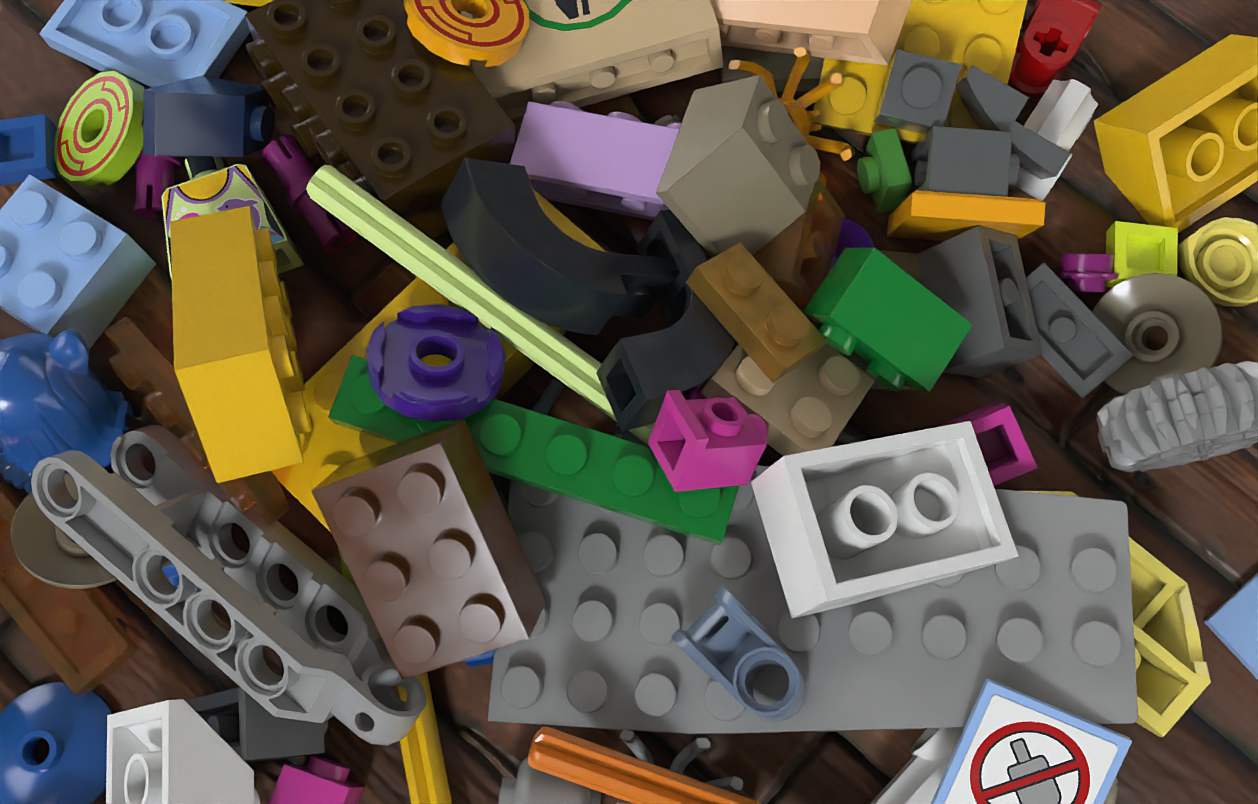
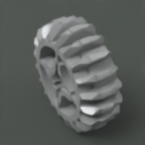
(1182, 418)

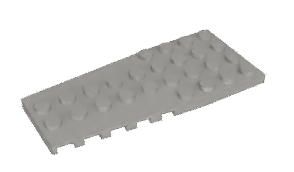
(900, 661)

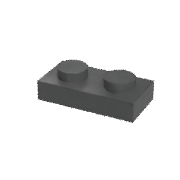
(1071, 334)

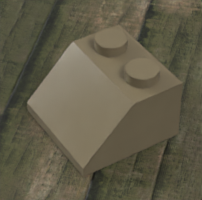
(738, 167)

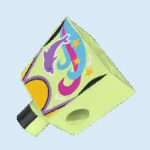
(219, 189)

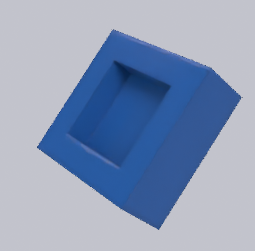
(27, 149)

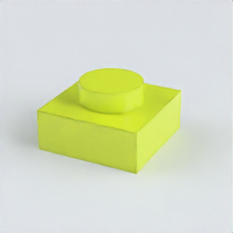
(1141, 250)

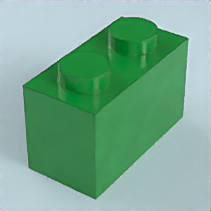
(886, 320)

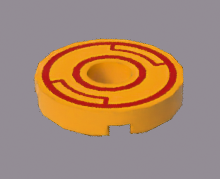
(492, 36)

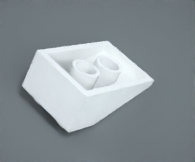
(880, 516)

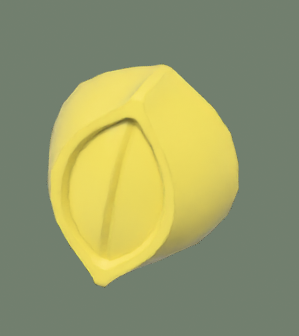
(1223, 261)

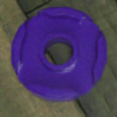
(428, 390)

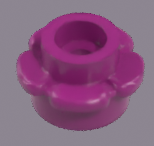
(1087, 271)

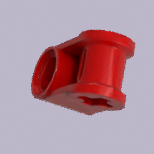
(1049, 43)

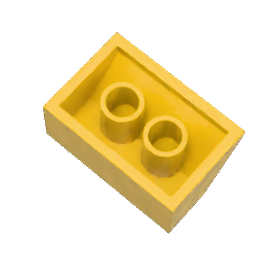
(1187, 136)

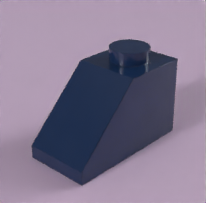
(206, 118)

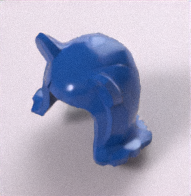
(53, 404)

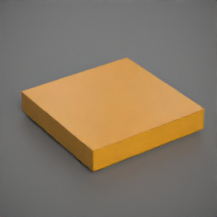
(946, 215)

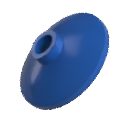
(77, 744)

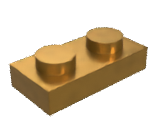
(756, 311)

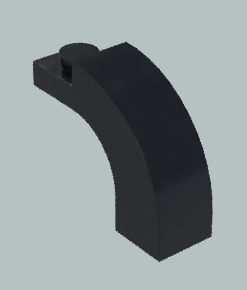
(534, 262)
(675, 358)

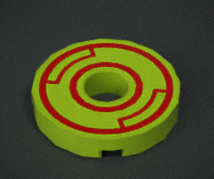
(100, 130)

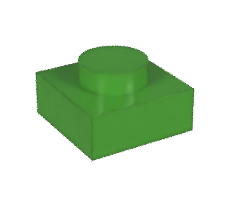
(884, 171)

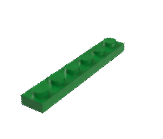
(552, 458)

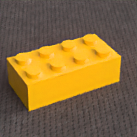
(236, 344)

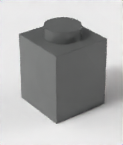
(916, 92)

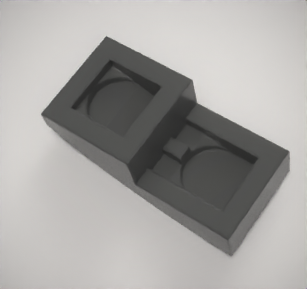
(995, 108)

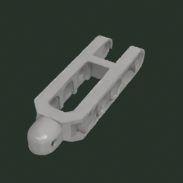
(184, 518)

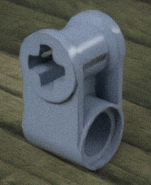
(734, 649)

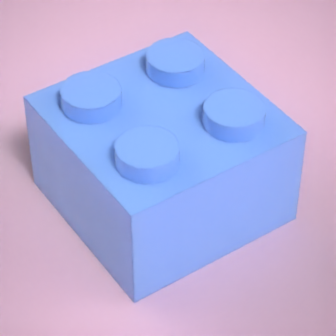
(64, 263)

